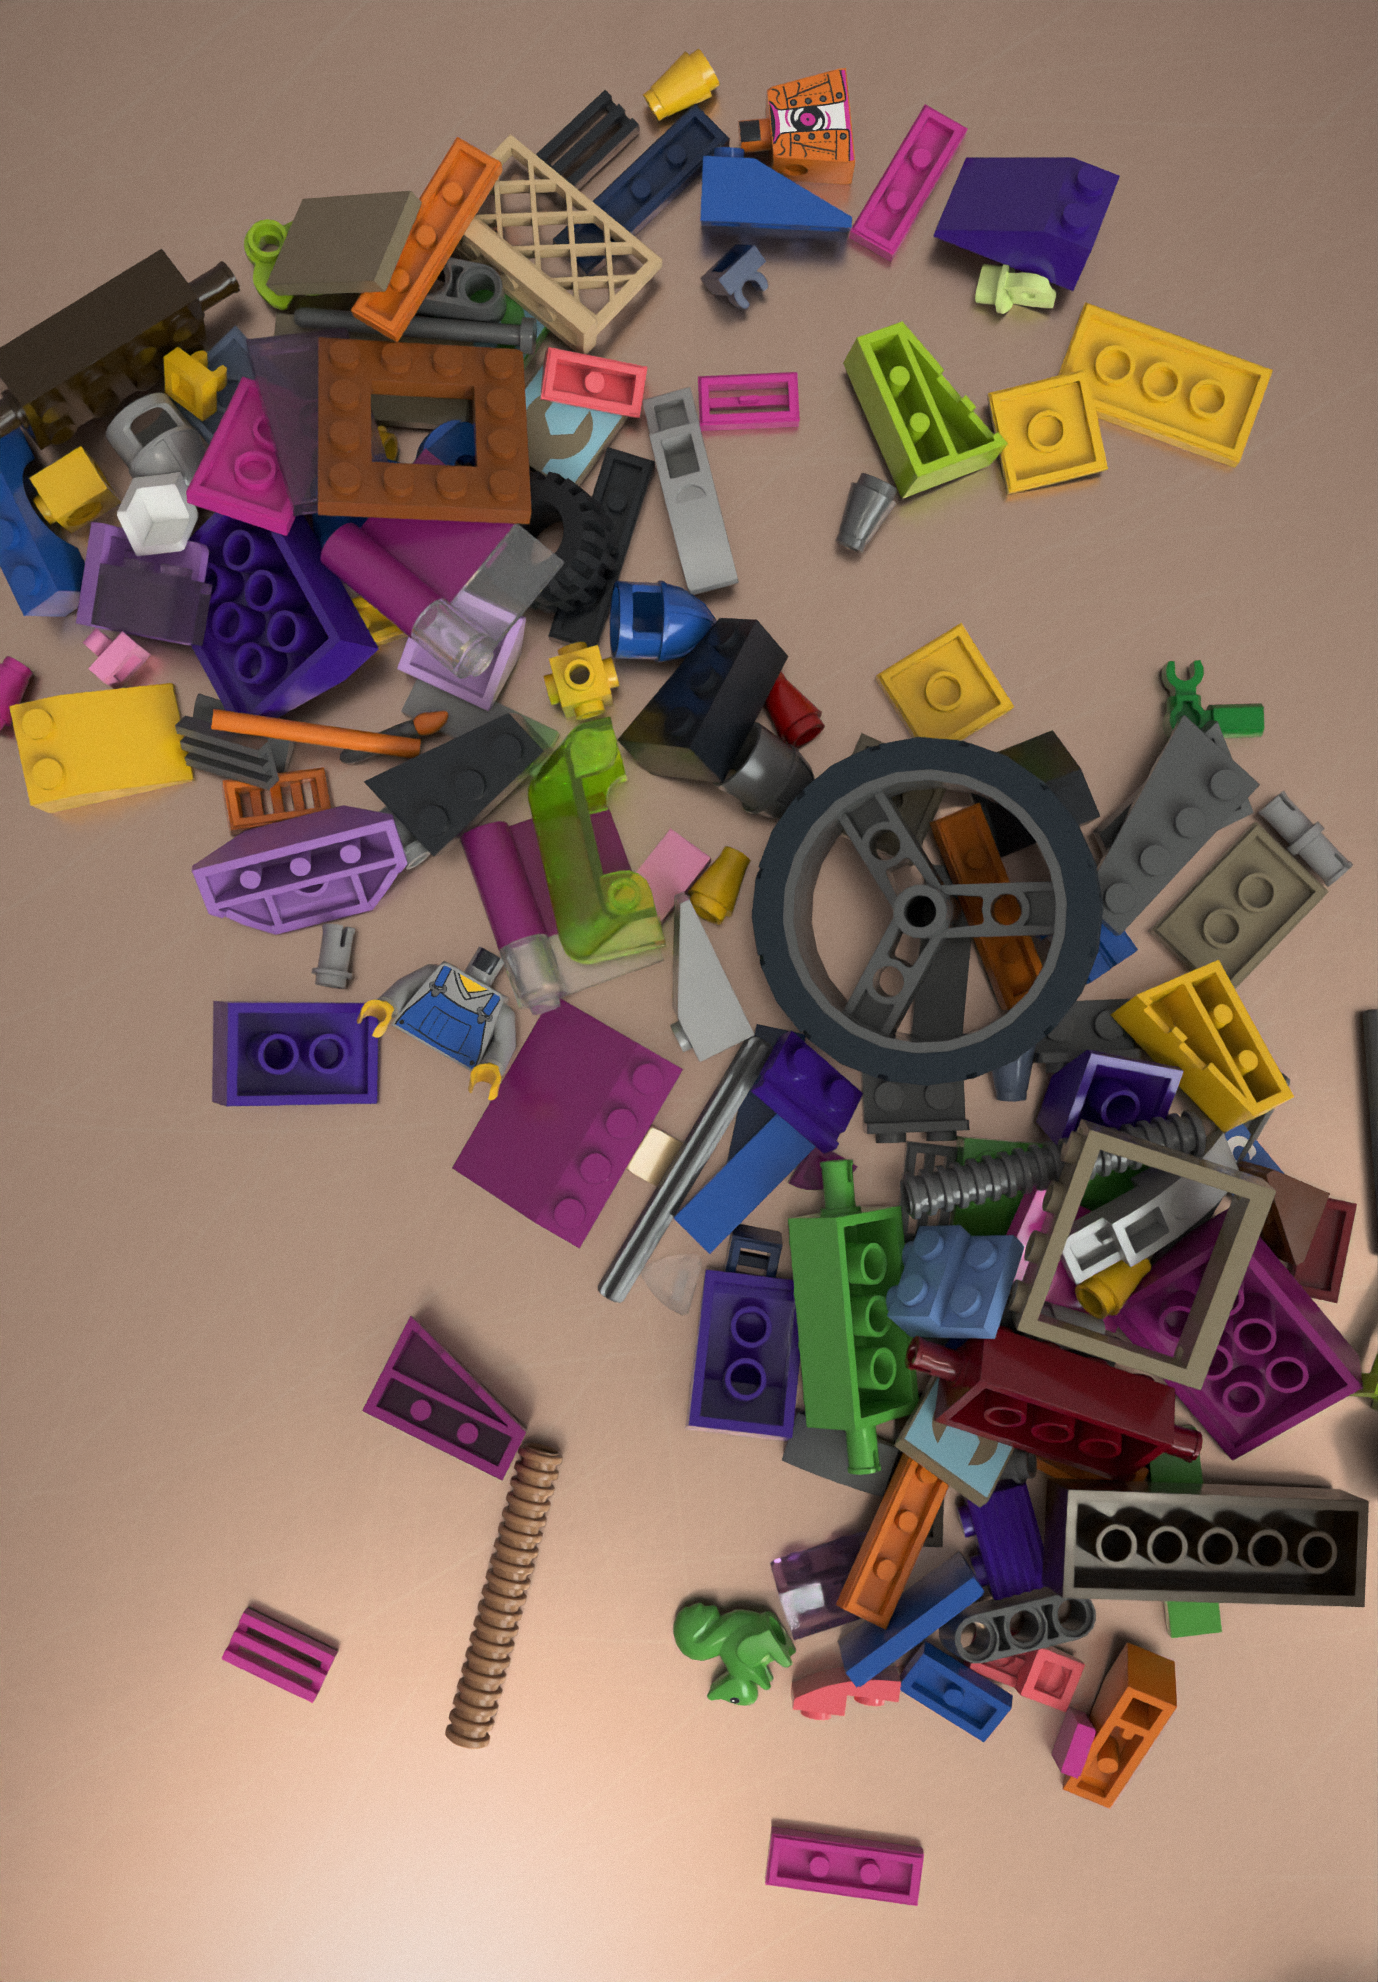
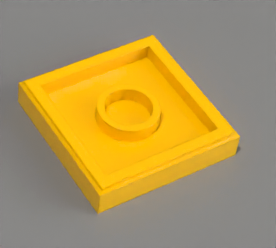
(1048, 431)
(945, 688)

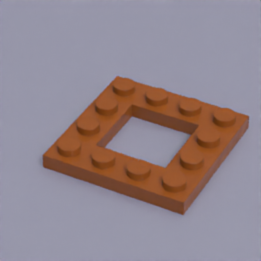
(357, 487)

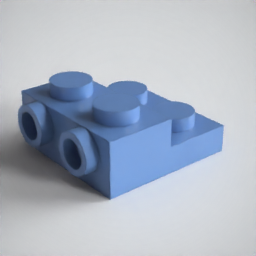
(954, 1283)

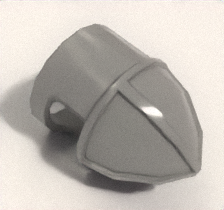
(162, 447)

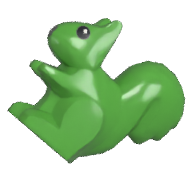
(742, 1640)

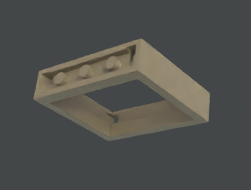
(1219, 1283)

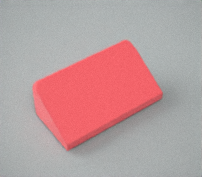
(593, 382)

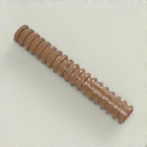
(503, 1596)

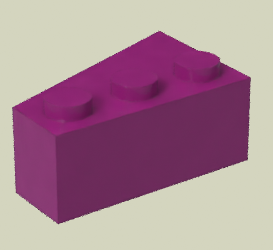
(443, 1404)

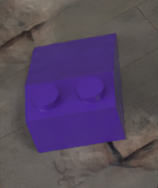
(1029, 213)
(293, 1054)
(745, 1357)

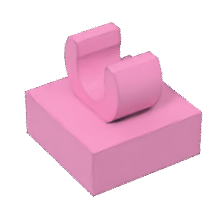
(116, 659)

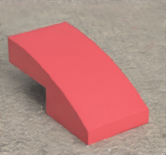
(1040, 1675)

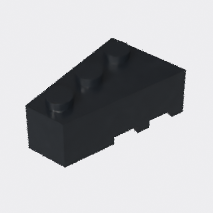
(707, 703)
(461, 780)

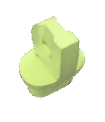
(1004, 287)

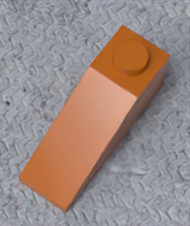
(1127, 1719)

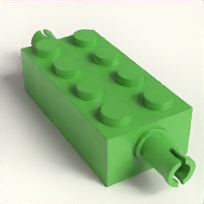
(846, 1341)

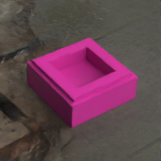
(1073, 1742)

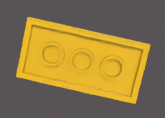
(1167, 384)

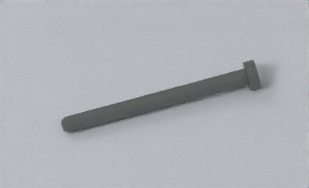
(427, 327)

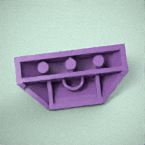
(303, 869)

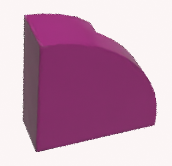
(809, 1173)

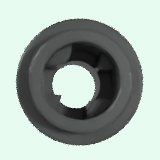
(865, 511)

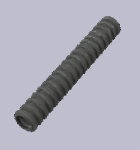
(1035, 1167)

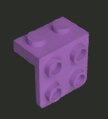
(109, 545)

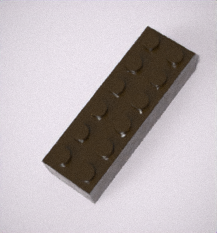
(1205, 1543)

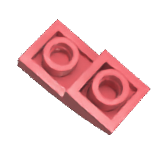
(827, 1692)

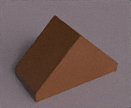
(1291, 1215)

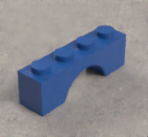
(36, 562)

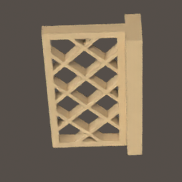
(526, 282)

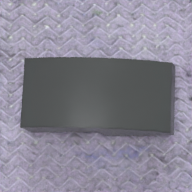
(826, 1455)

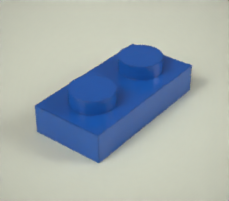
(955, 1691)

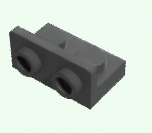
(1083, 1028)
(904, 1108)

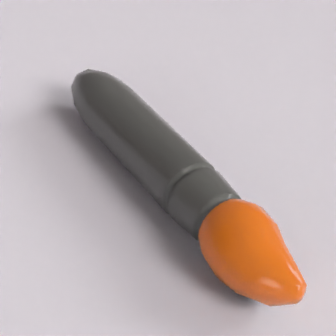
(423, 724)

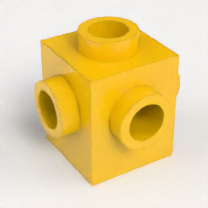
(583, 699)

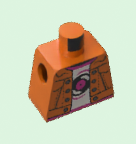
(806, 129)

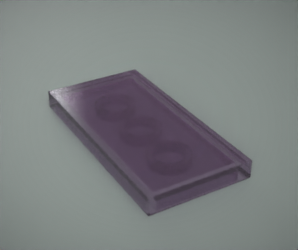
(288, 391)

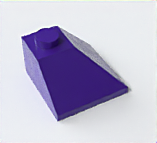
(1106, 1092)

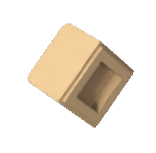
(654, 1155)

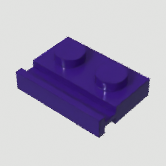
(807, 1092)

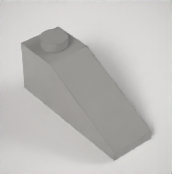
(702, 993)

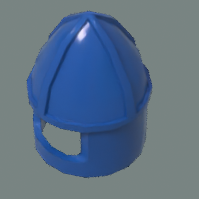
(656, 621)

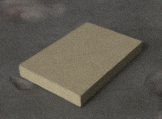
(344, 244)
(1239, 907)

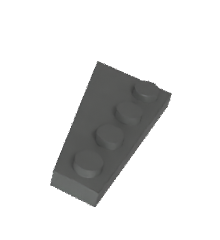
(1175, 814)

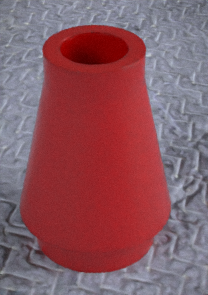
(793, 713)

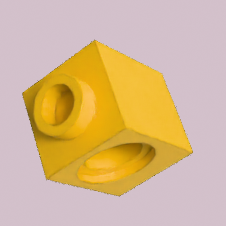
(73, 491)

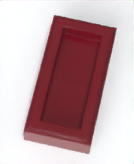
(1326, 1258)

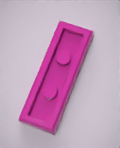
(908, 183)
(844, 1866)

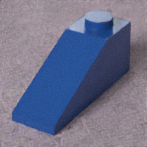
(753, 195)

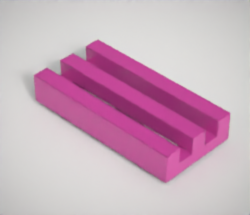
(755, 420)
(270, 1672)

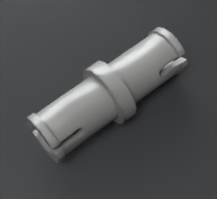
(1305, 838)

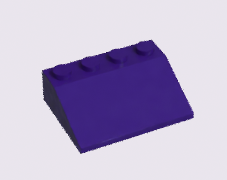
(275, 618)

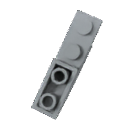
(689, 491)
(1144, 1217)

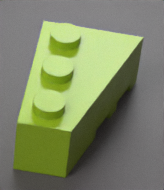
(916, 413)

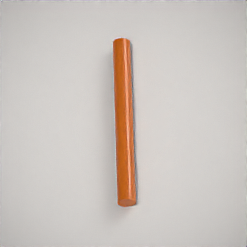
(315, 734)

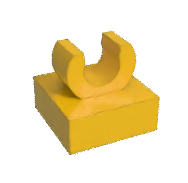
(192, 383)

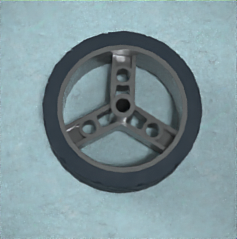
(858, 799)

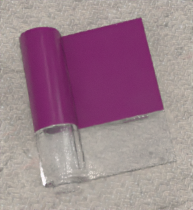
(444, 581)
(521, 915)

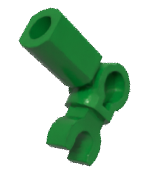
(1233, 719)

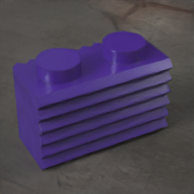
(1005, 1540)

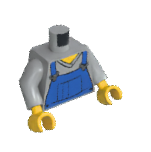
(453, 1015)

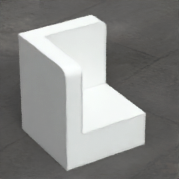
(157, 514)

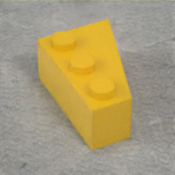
(1211, 1037)

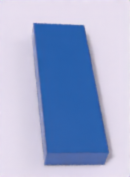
(743, 1182)

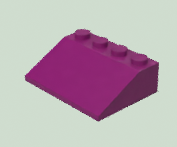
(567, 1121)
(1274, 1358)

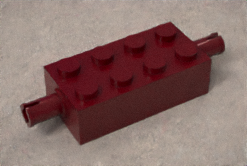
(1054, 1403)

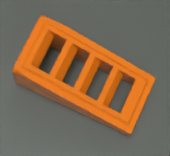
(233, 789)

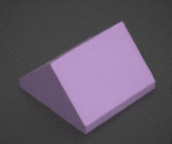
(476, 690)

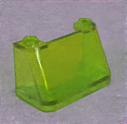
(593, 912)

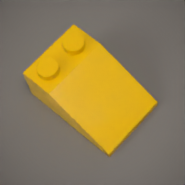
(99, 745)

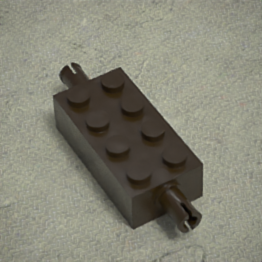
(105, 347)

